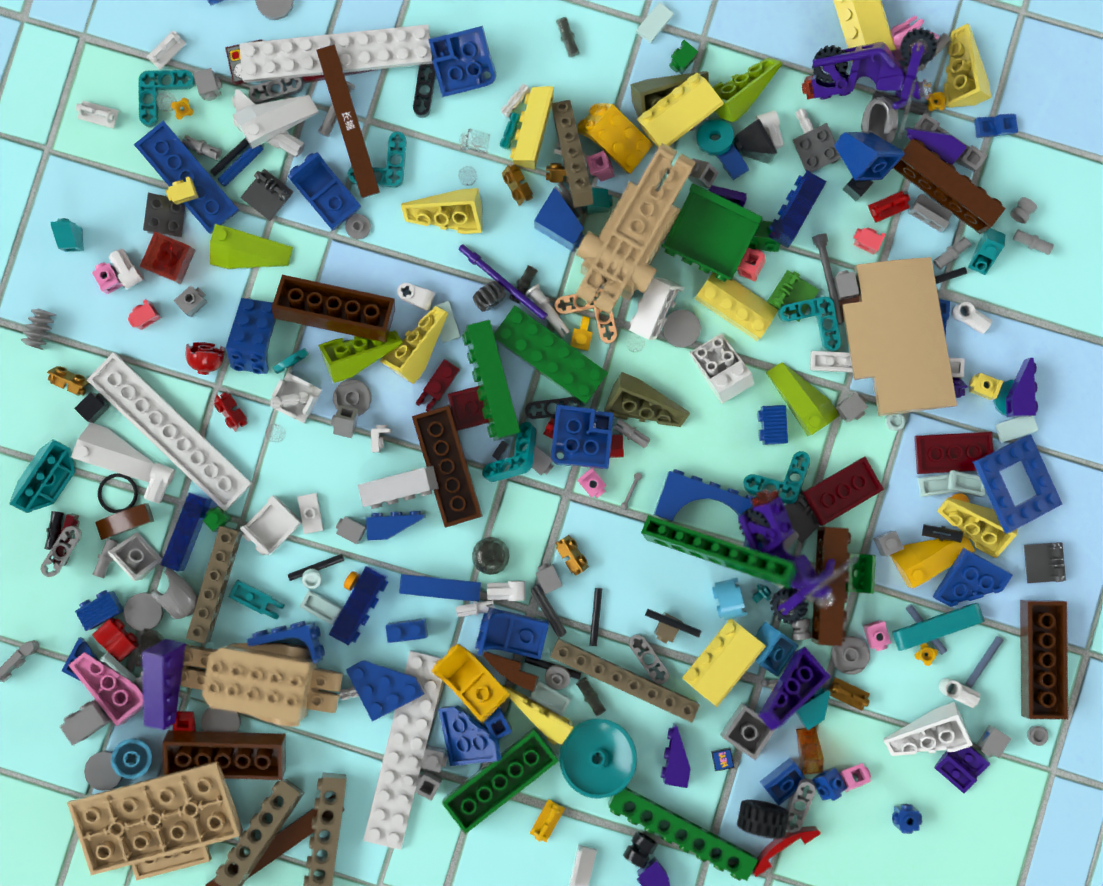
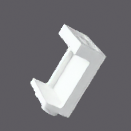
(271, 526)

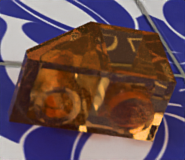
(809, 751)

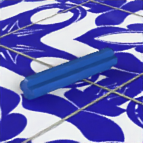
(245, 159)

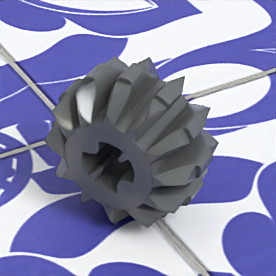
(489, 296)

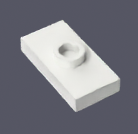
(310, 513)

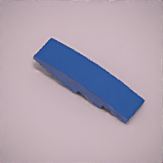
(439, 587)

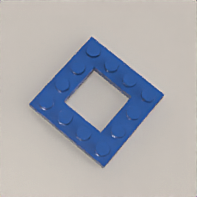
(1046, 497)

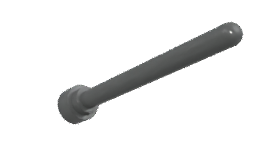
(821, 243)

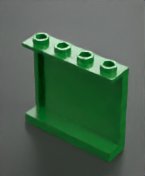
(712, 233)

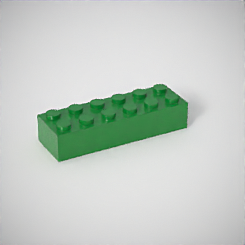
(550, 355)
(491, 380)
(500, 780)

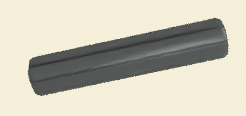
(915, 107)
(548, 611)

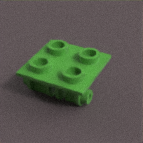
(792, 290)

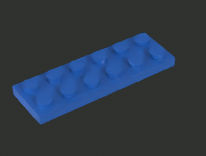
(175, 163)

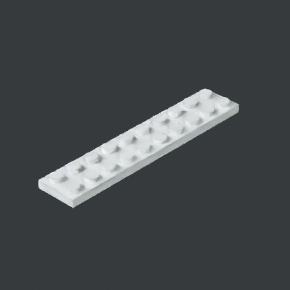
(355, 50)
(169, 431)
(404, 757)

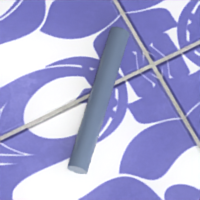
(917, 618)
(984, 661)

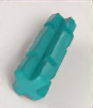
(510, 130)

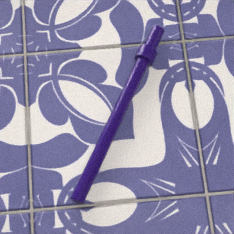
(475, 259)

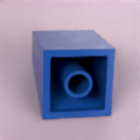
(867, 155)
(559, 222)

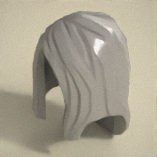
(880, 119)
(179, 598)

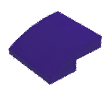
(962, 767)

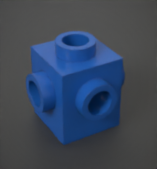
(829, 784)
(900, 817)

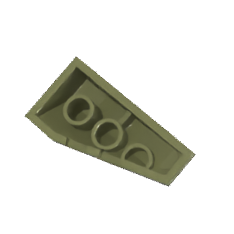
(649, 91)
(638, 400)

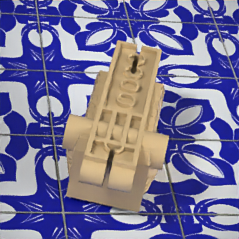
(633, 233)

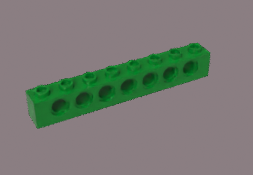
(719, 551)
(740, 870)

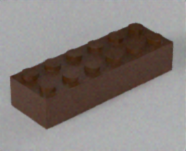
(948, 187)
(333, 308)
(444, 452)
(829, 620)
(1044, 659)
(237, 753)

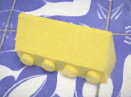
(864, 22)
(680, 111)
(533, 127)
(737, 306)
(723, 662)

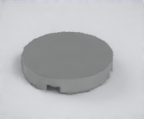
(274, 8)
(681, 328)
(352, 394)
(143, 612)
(851, 657)
(220, 720)
(100, 773)

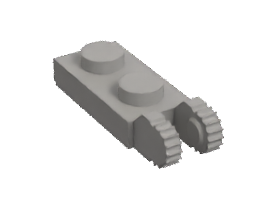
(17, 659)

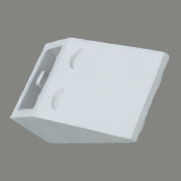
(722, 368)

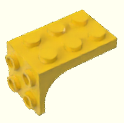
(615, 135)
(471, 681)

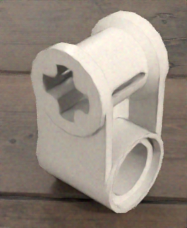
(419, 297)

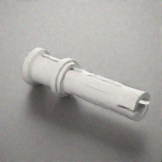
(543, 302)

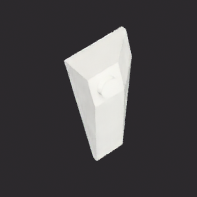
(270, 119)
(107, 450)

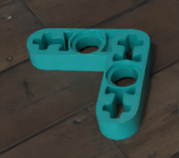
(153, 87)
(386, 173)
(815, 310)
(520, 462)
(788, 484)

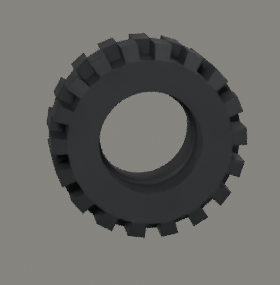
(763, 819)

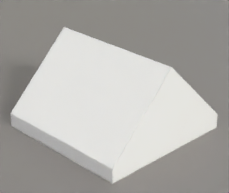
(135, 557)

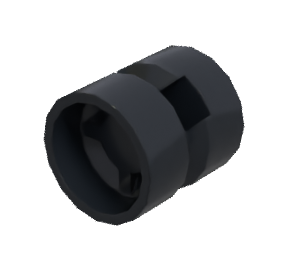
(640, 849)

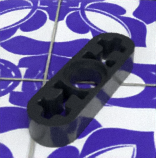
(417, 102)
(548, 415)

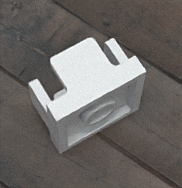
(292, 385)

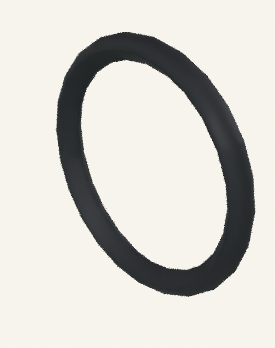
(113, 476)

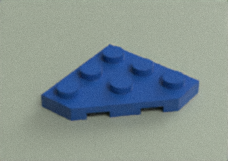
(971, 579)
(383, 688)
(467, 739)

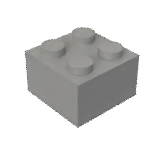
(84, 722)
(747, 731)

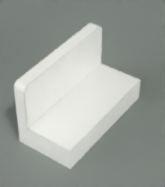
(582, 866)

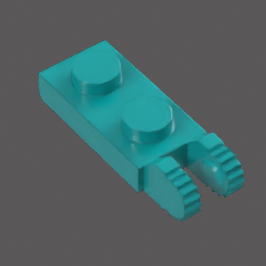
(254, 599)

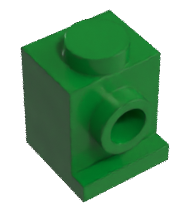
(683, 57)
(216, 517)

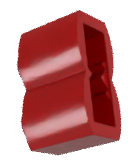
(116, 639)

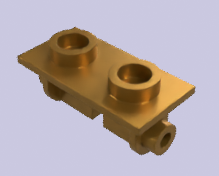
(556, 173)
(512, 177)
(60, 376)
(577, 561)
(849, 694)

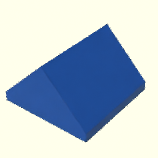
(783, 781)

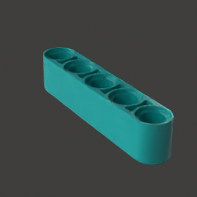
(938, 626)

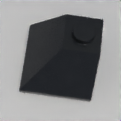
(755, 143)

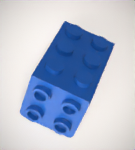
(324, 190)
(251, 336)
(306, 632)
(512, 633)

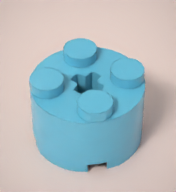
(729, 598)
(120, 756)

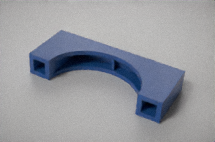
(681, 490)

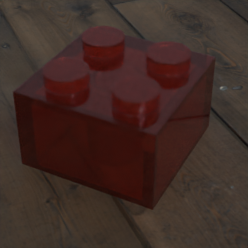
(167, 258)

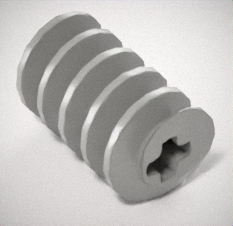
(38, 328)

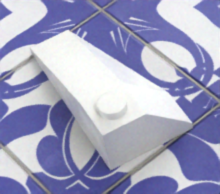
(933, 732)

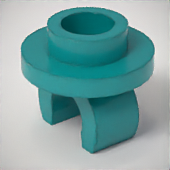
(763, 592)

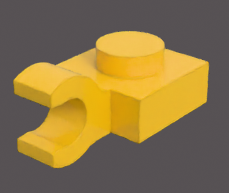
(581, 337)

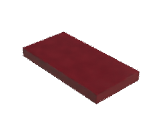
(951, 451)
(842, 491)

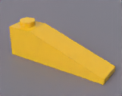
(927, 559)

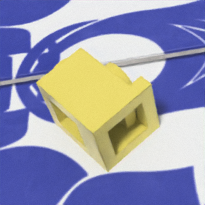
(182, 191)
(978, 388)

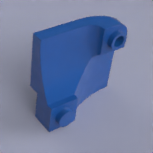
(462, 60)
(582, 437)

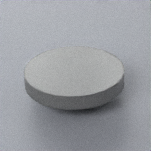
(358, 226)
(557, 677)

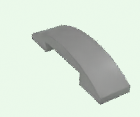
(971, 156)

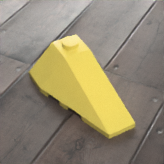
(966, 76)
(451, 210)
(413, 355)
(978, 524)
(551, 724)

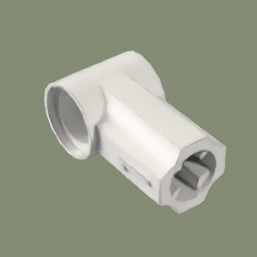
(771, 124)
(287, 143)
(127, 272)
(972, 318)
(161, 477)
(502, 591)
(960, 692)

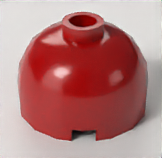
(204, 357)

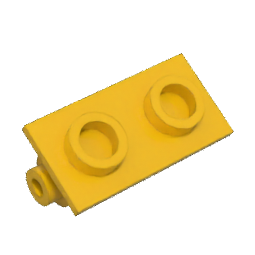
(547, 821)

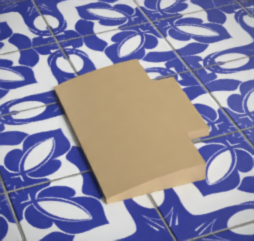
(900, 336)
(156, 822)

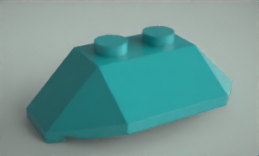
(44, 477)

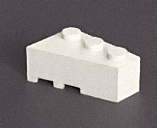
(653, 307)

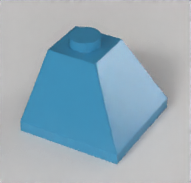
(777, 650)

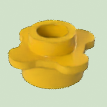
(940, 97)
(179, 113)
(932, 653)

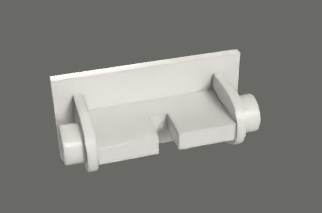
(166, 50)
(97, 114)

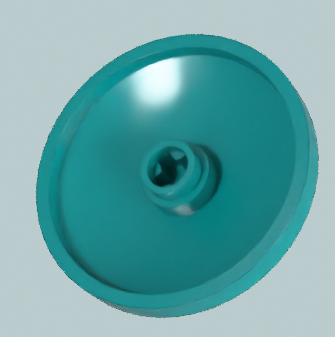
(598, 758)

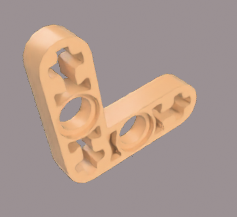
(612, 329)

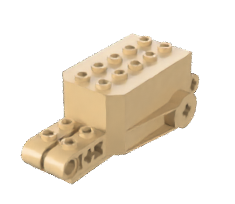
(262, 680)

